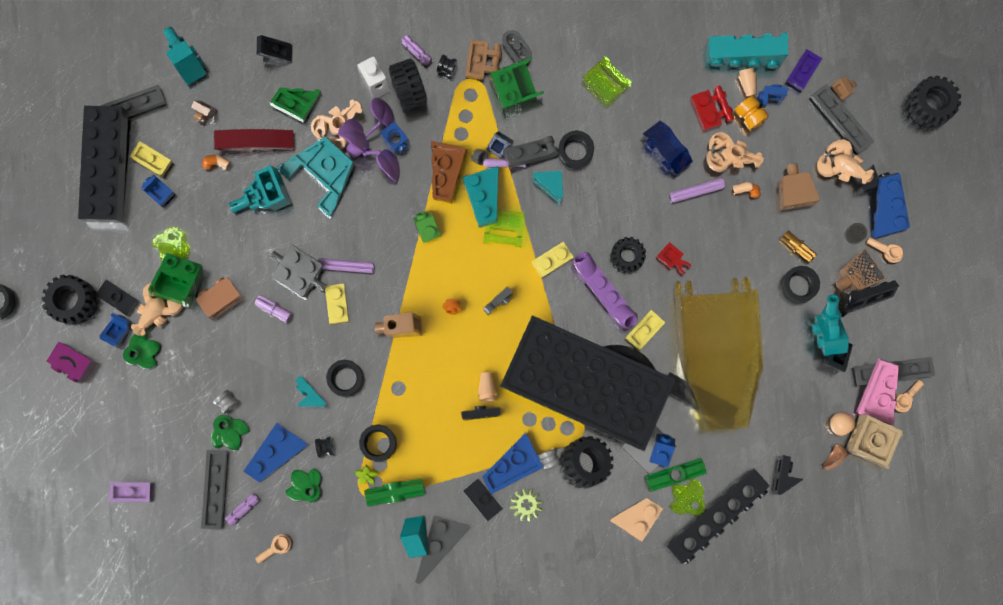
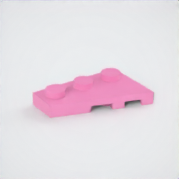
(879, 394)

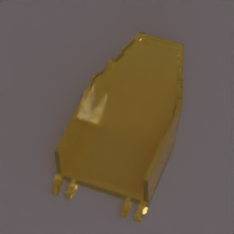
(721, 352)

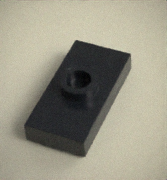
(116, 297)
(481, 412)
(483, 499)

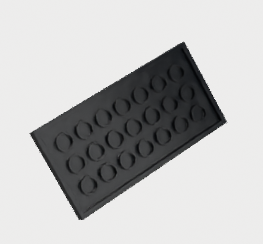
(588, 383)

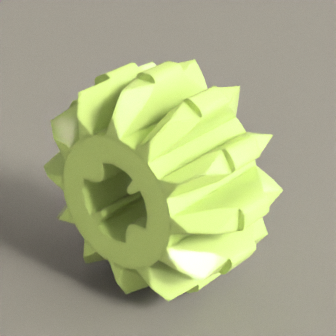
(530, 499)

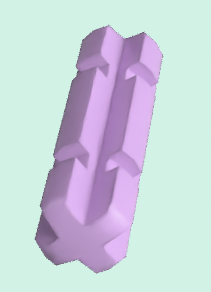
(416, 50)
(242, 509)

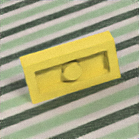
(150, 159)
(552, 260)
(336, 304)
(645, 330)

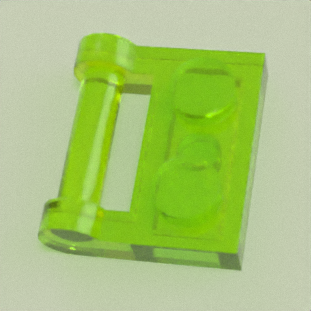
(602, 84)
(506, 221)

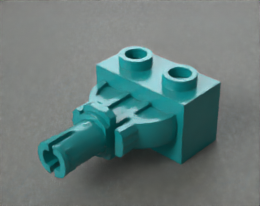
(184, 57)
(264, 192)
(830, 329)

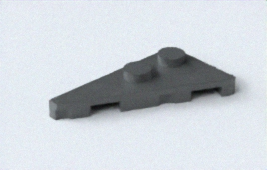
(440, 541)

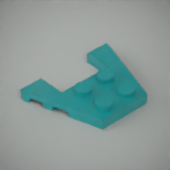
(326, 164)

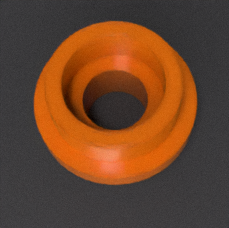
(452, 306)

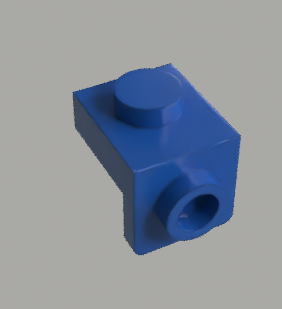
(774, 92)
(157, 190)
(115, 330)
(662, 450)

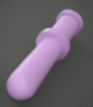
(490, 163)

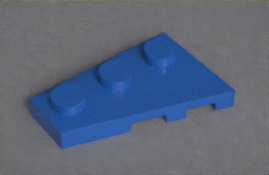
(891, 206)
(274, 452)
(513, 465)

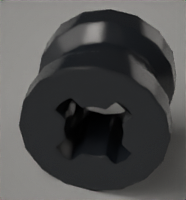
(446, 65)
(324, 447)

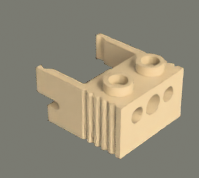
(874, 440)

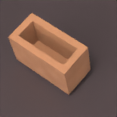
(218, 298)

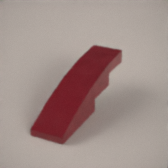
(253, 139)

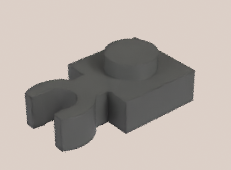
(502, 298)

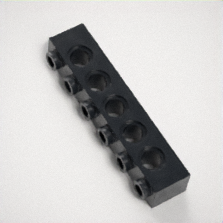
(676, 544)

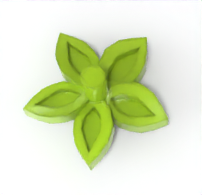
(366, 474)

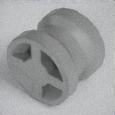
(225, 401)
(549, 458)

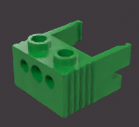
(513, 84)
(177, 280)

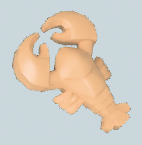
(339, 117)
(731, 154)
(843, 163)
(153, 311)

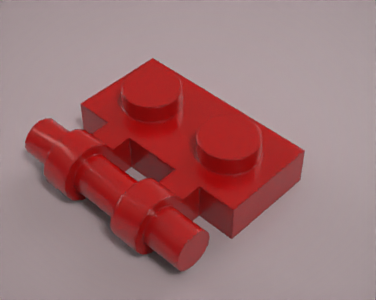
(707, 111)

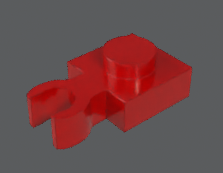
(671, 256)

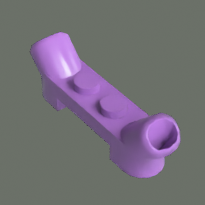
(604, 290)

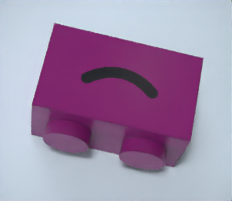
(71, 362)

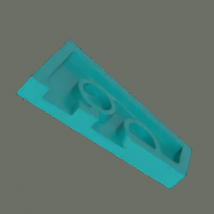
(483, 195)

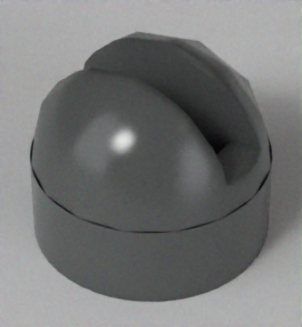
(479, 156)

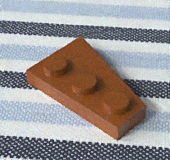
(447, 168)

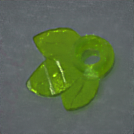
(166, 245)
(686, 496)

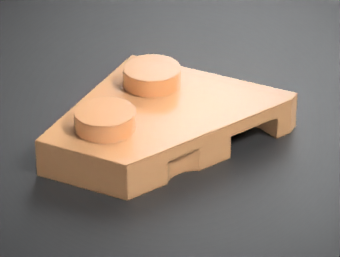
(638, 518)

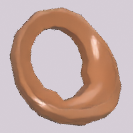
(838, 452)

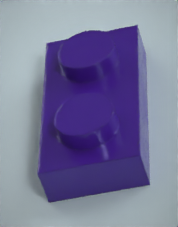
(804, 69)

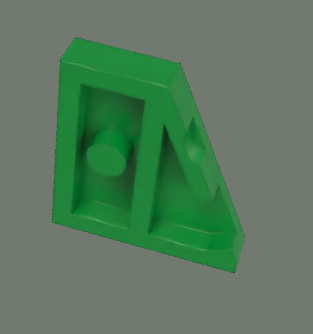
(295, 101)

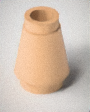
(748, 81)
(486, 388)

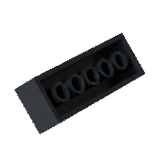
(103, 164)

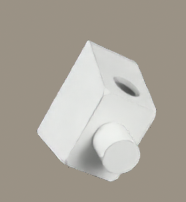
(373, 76)

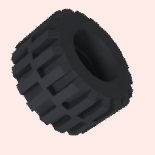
(408, 84)
(940, 88)
(54, 295)
(600, 458)

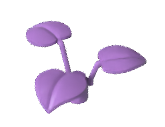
(354, 133)

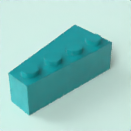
(747, 50)

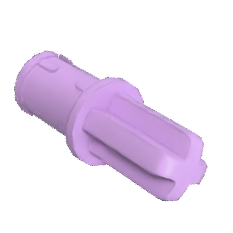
(273, 308)

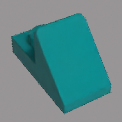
(312, 399)

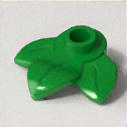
(144, 349)
(230, 434)
(302, 484)

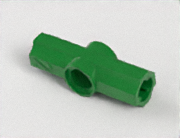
(688, 471)
(394, 492)

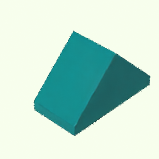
(551, 182)
(415, 537)

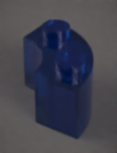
(667, 147)

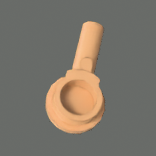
(892, 252)
(904, 400)
(280, 544)

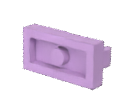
(129, 492)

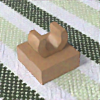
(843, 88)
(202, 110)

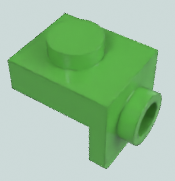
(426, 226)

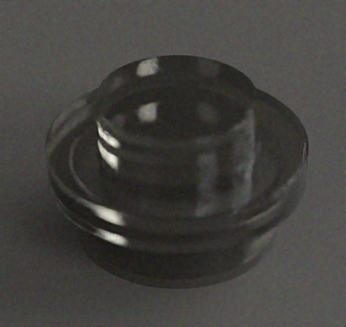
(857, 232)

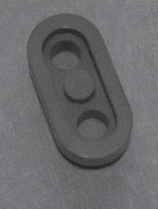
(516, 48)

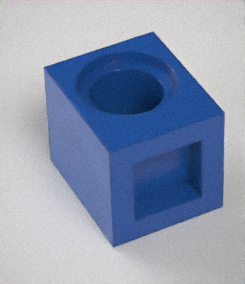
(391, 131)

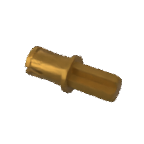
(798, 246)

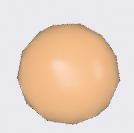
(842, 423)

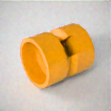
(751, 112)

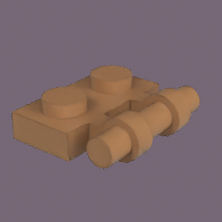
(477, 59)

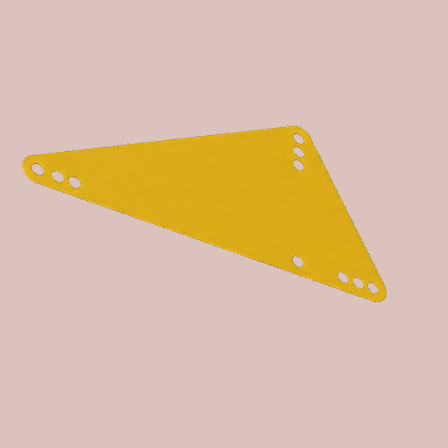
(448, 359)

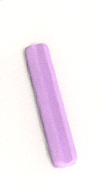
(697, 190)
(347, 265)

